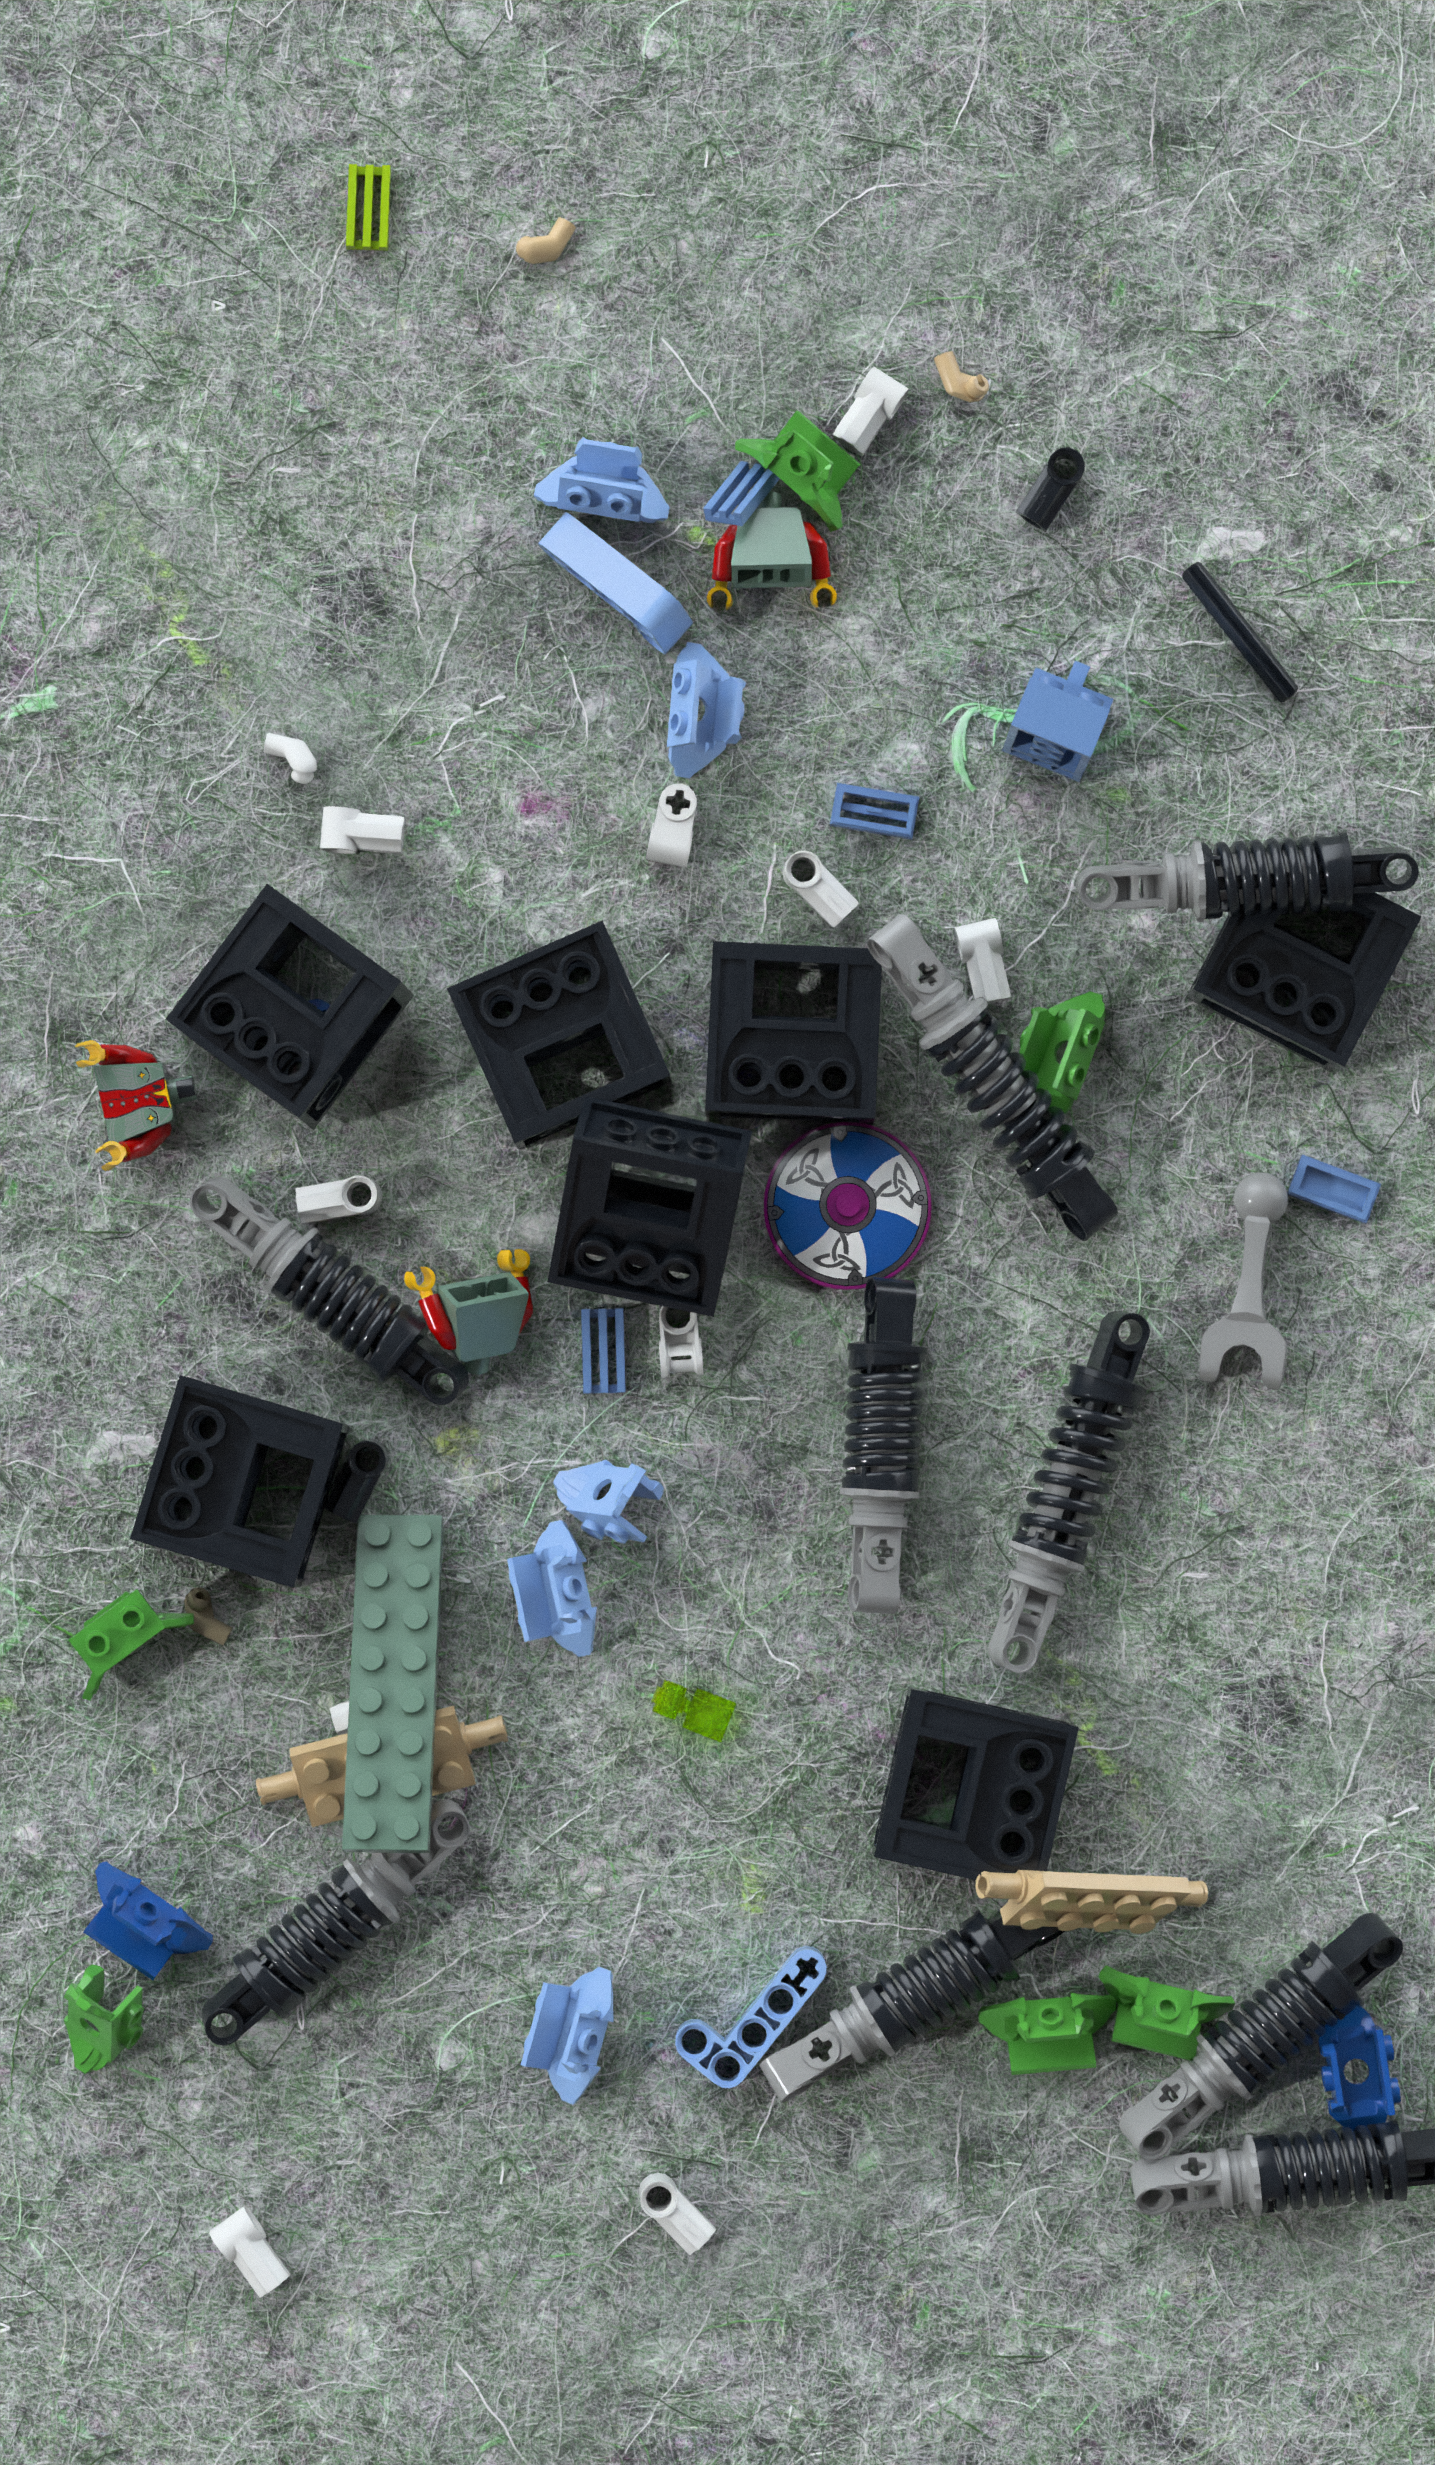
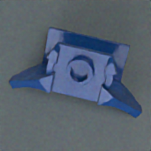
(141, 1924)
(1374, 2097)

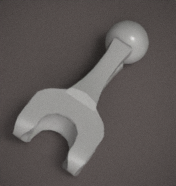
(1259, 1202)

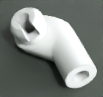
(296, 753)

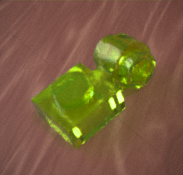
(705, 1714)

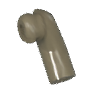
(199, 1602)

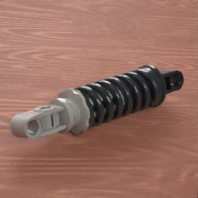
(996, 1078)
(1052, 1540)

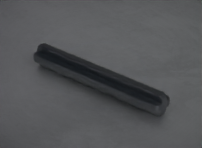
(1240, 632)

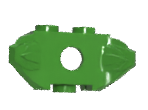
(807, 464)
(1072, 1021)
(118, 1632)
(1160, 2015)
(116, 2029)
(1050, 2031)

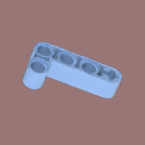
(617, 581)
(758, 2012)

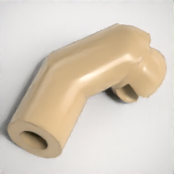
(548, 247)
(957, 383)

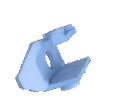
(604, 482)
(696, 742)
(602, 1517)
(554, 1591)
(570, 2031)

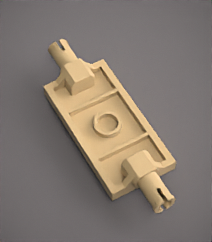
(321, 1766)
(1088, 1899)

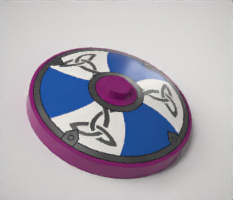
(847, 1205)

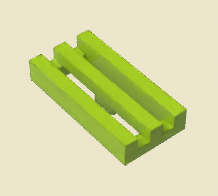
(369, 173)

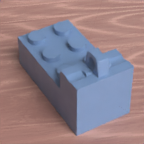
(1058, 722)

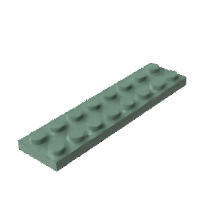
(393, 1684)

